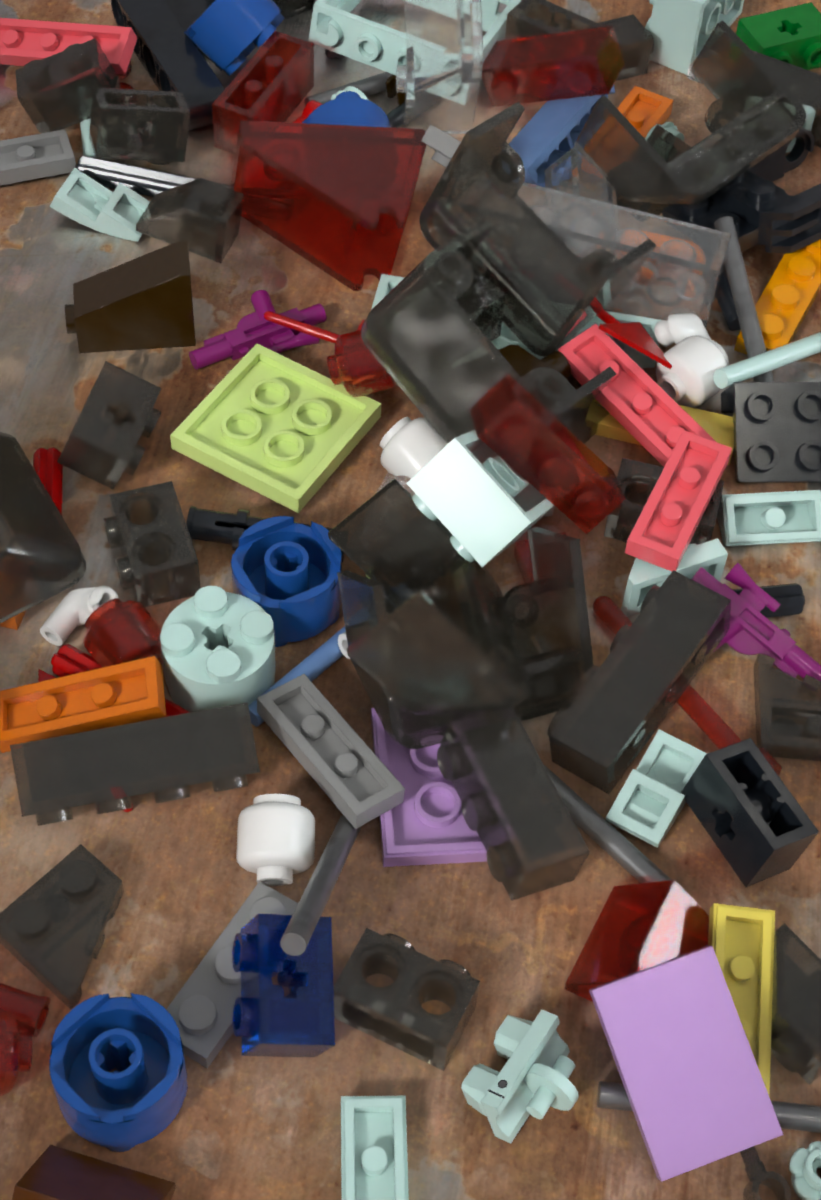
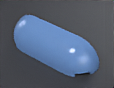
(552, 134)

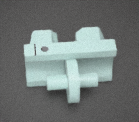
(529, 1080)

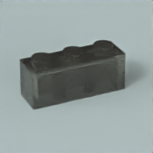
(511, 803)

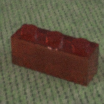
(552, 66)
(265, 88)
(546, 454)

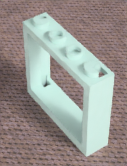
(380, 45)

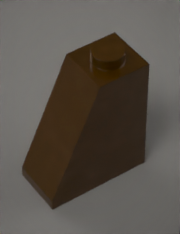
(136, 304)

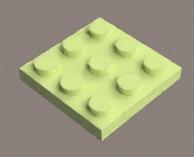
(276, 427)

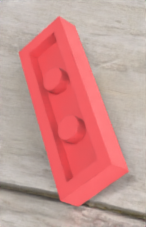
(678, 501)

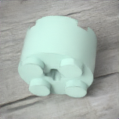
(217, 650)

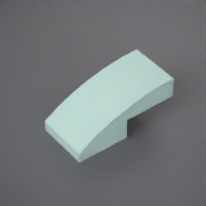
(99, 207)
(653, 791)

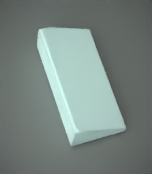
(770, 518)

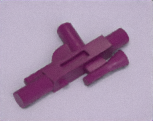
(255, 329)
(754, 633)

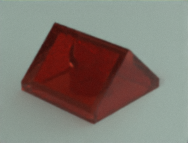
(636, 931)

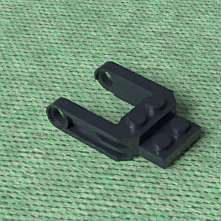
(760, 208)

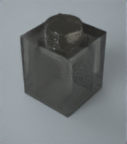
(635, 45)

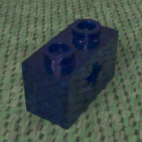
(262, 1016)

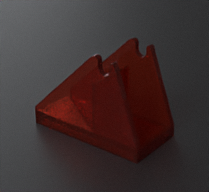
(330, 191)

